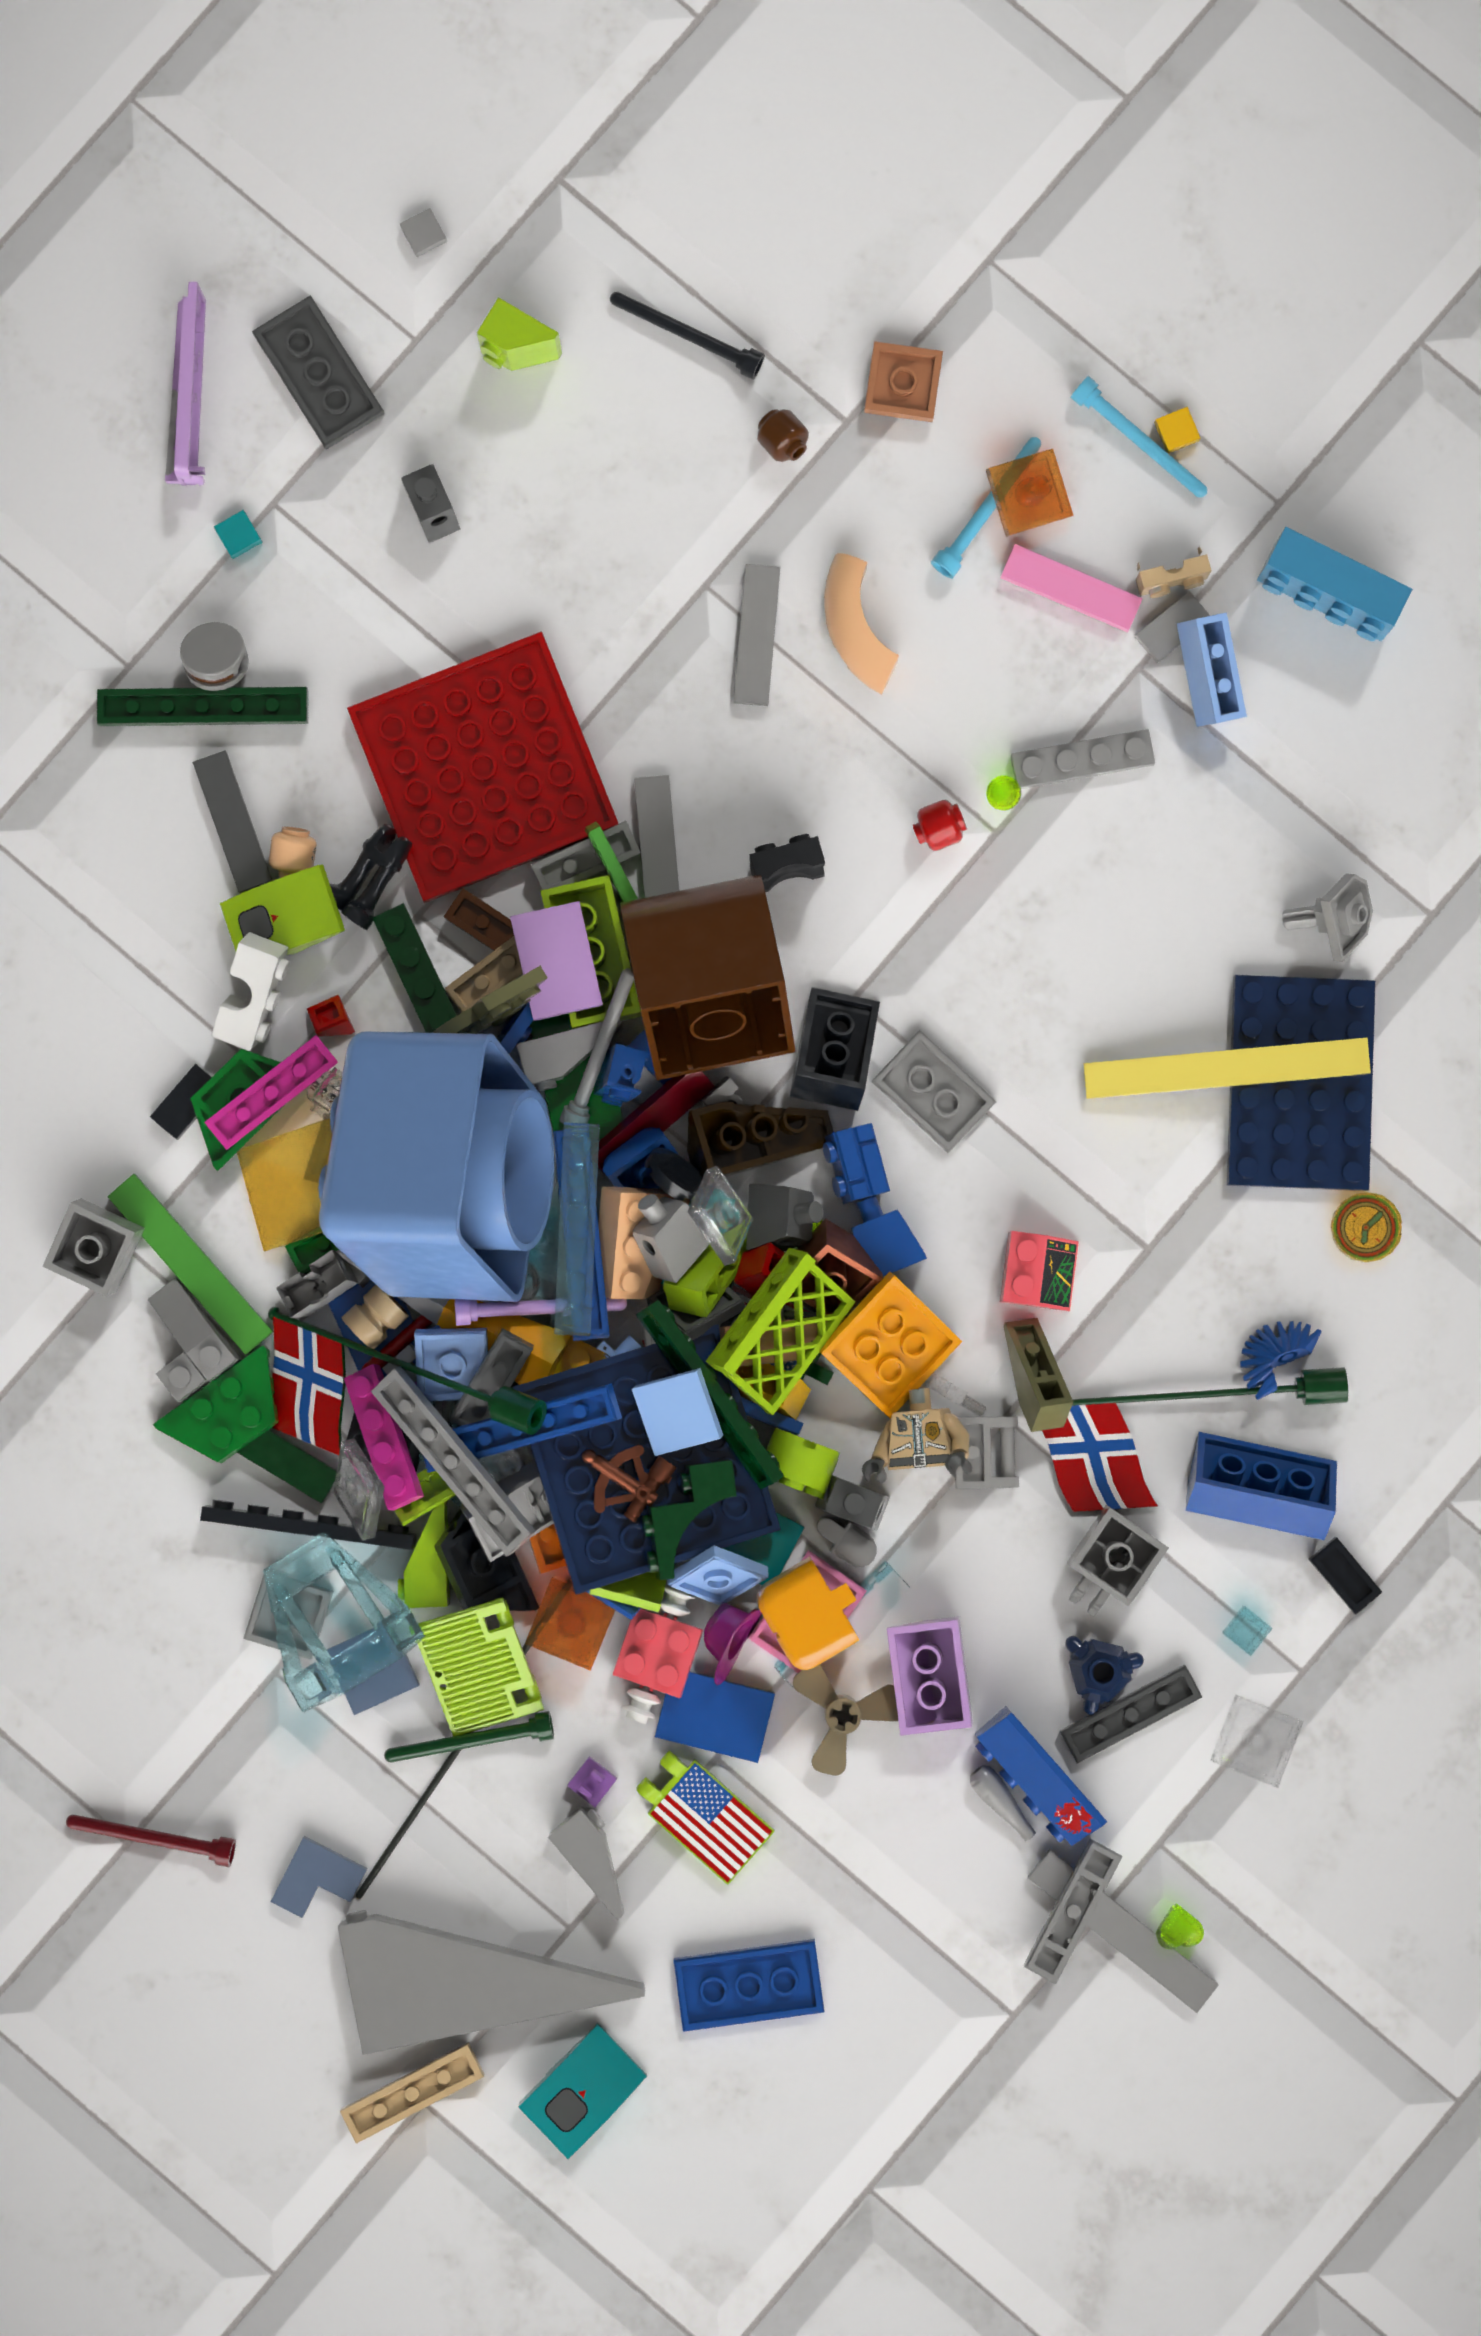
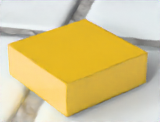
(1177, 430)

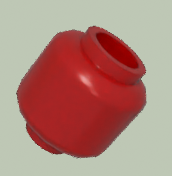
(940, 825)

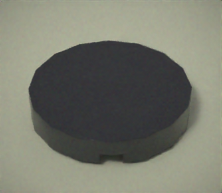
(673, 1174)

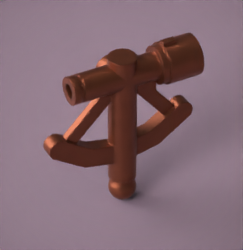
(642, 1491)

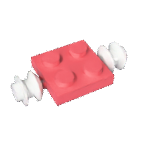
(658, 1654)

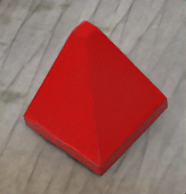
(330, 1018)

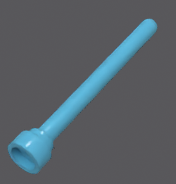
(1090, 396)
(949, 559)

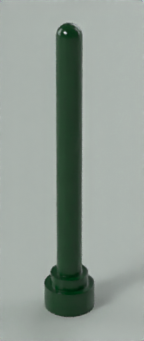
(537, 1727)

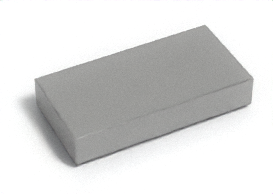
(1161, 634)

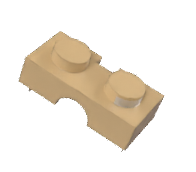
(1158, 580)

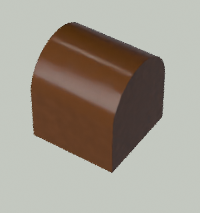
(708, 977)

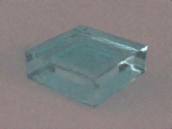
(1247, 1630)

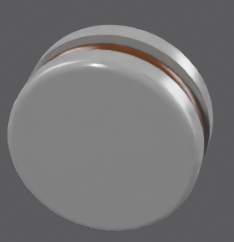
(214, 656)

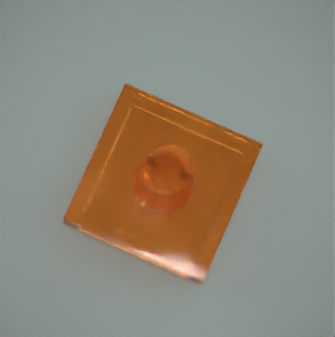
(1029, 492)

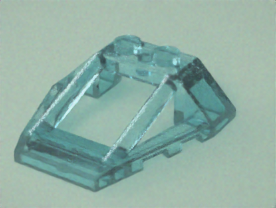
(357, 1663)

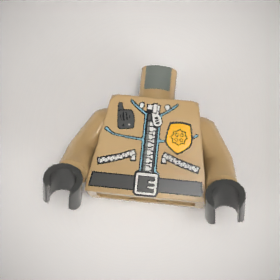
(920, 1440)

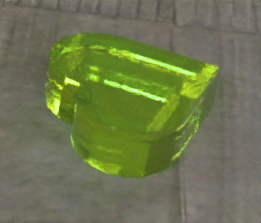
(1179, 1929)

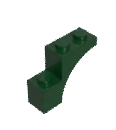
(666, 1523)

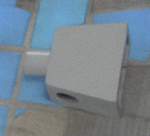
(668, 1237)

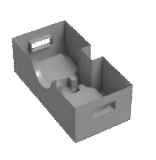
(309, 1292)

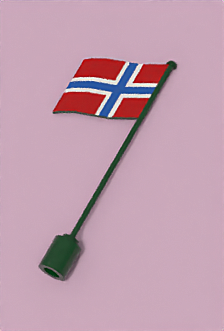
(312, 1385)
(1098, 1455)

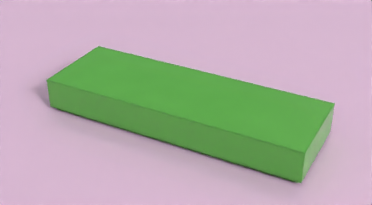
(610, 862)

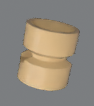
(374, 1317)

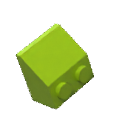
(516, 339)

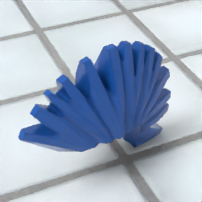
(1275, 1351)

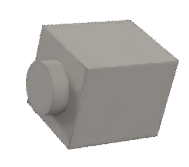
(182, 1378)

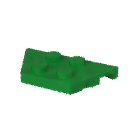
(222, 1088)
(227, 1410)

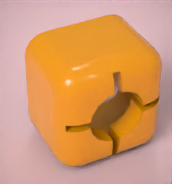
(807, 1615)

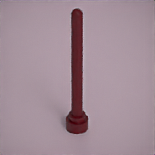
(219, 1850)

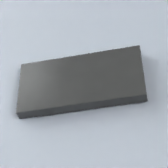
(318, 372)

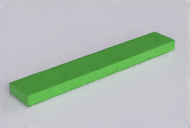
(191, 1264)

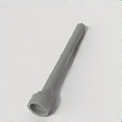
(578, 1110)

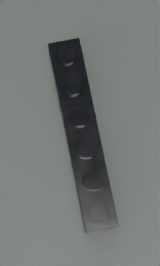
(293, 1522)

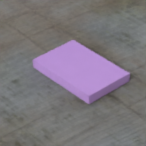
(559, 944)

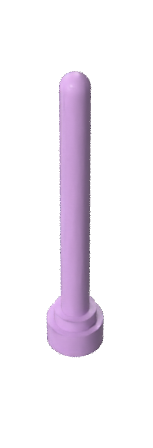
(470, 1310)

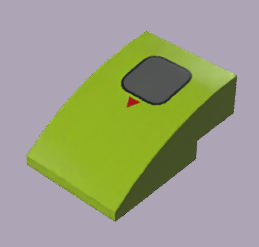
(289, 911)

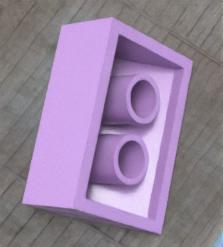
(929, 1676)

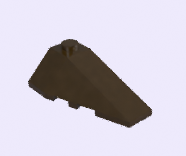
(752, 1135)

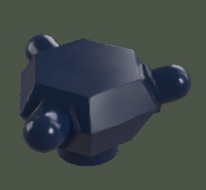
(1100, 1670)

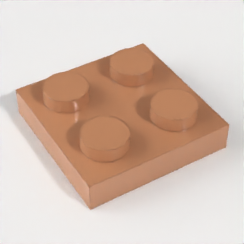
(903, 381)

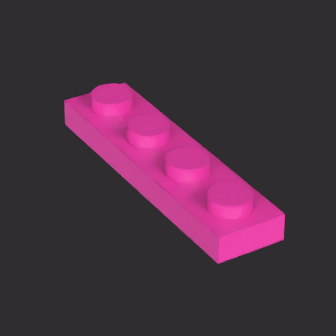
(271, 1092)
(383, 1440)

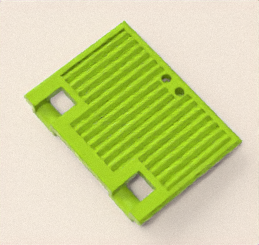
(478, 1668)

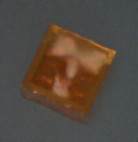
(570, 1624)

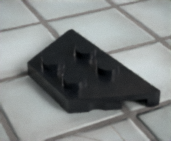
(475, 1577)

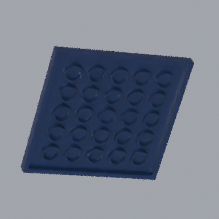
(608, 1544)

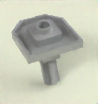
(1341, 914)

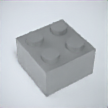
(93, 1247)

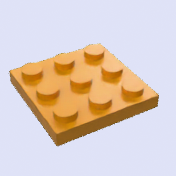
(889, 1344)

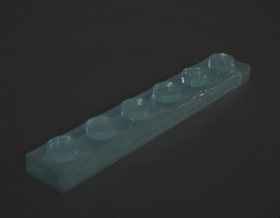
(576, 1229)

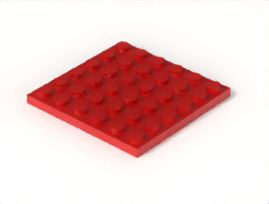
(482, 766)

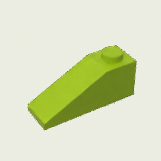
(702, 1283)
(424, 1577)

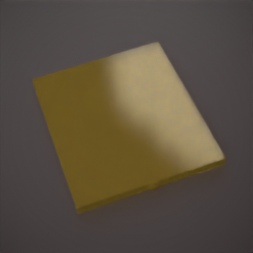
(284, 1183)

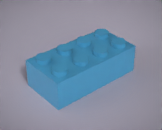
(1333, 585)

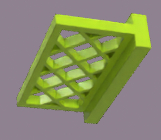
(757, 1318)

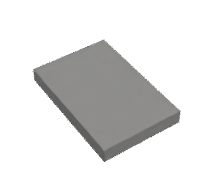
(933, 1091)

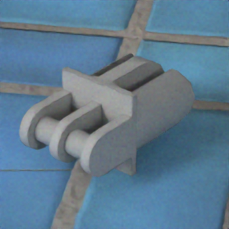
(849, 1542)

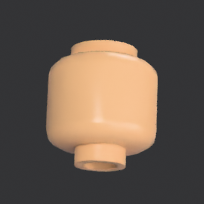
(292, 850)

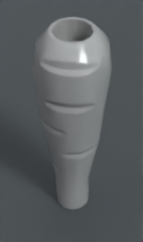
(997, 1796)

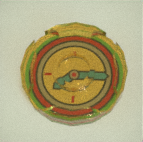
(1366, 1227)

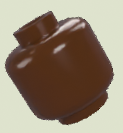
(782, 435)

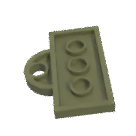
(496, 1006)

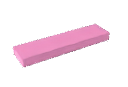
(1071, 588)

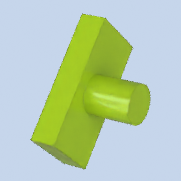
(435, 1493)

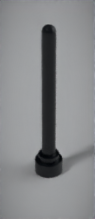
(746, 360)

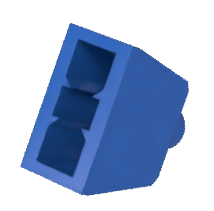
(886, 1238)

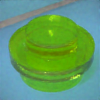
(1003, 793)

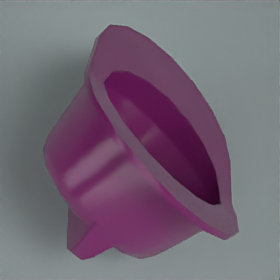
(726, 1635)

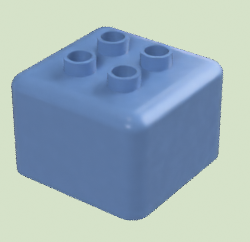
(437, 1166)

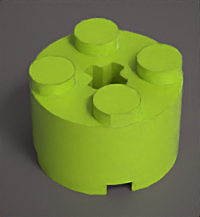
(803, 1462)

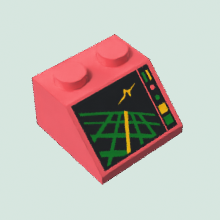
(1039, 1271)

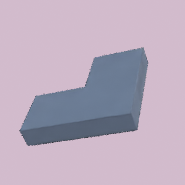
(315, 1867)

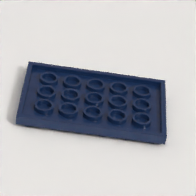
(1310, 1128)

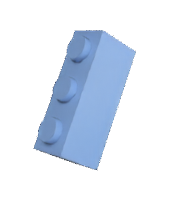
(1211, 669)

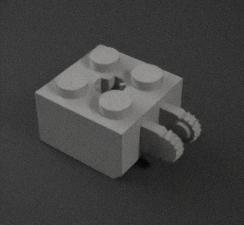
(1121, 1578)

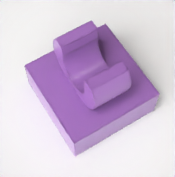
(592, 1781)

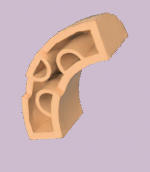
(848, 627)

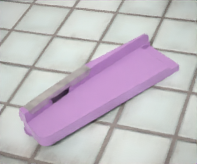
(186, 391)

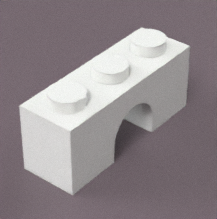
(261, 966)

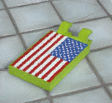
(706, 1817)

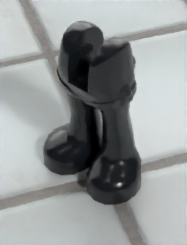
(376, 850)

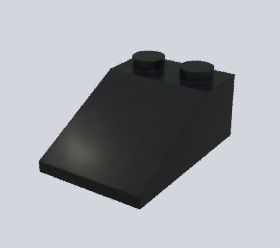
(835, 1049)

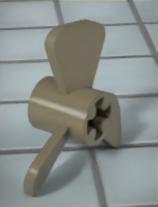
(877, 1706)

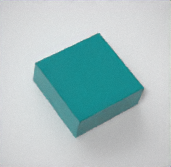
(238, 534)

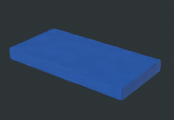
(748, 1985)

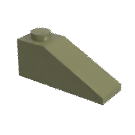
(1037, 1376)

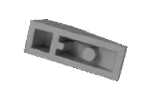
(558, 1054)
(194, 1330)
(587, 1851)

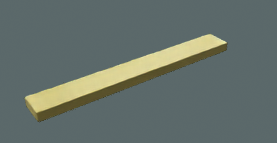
(1227, 1068)

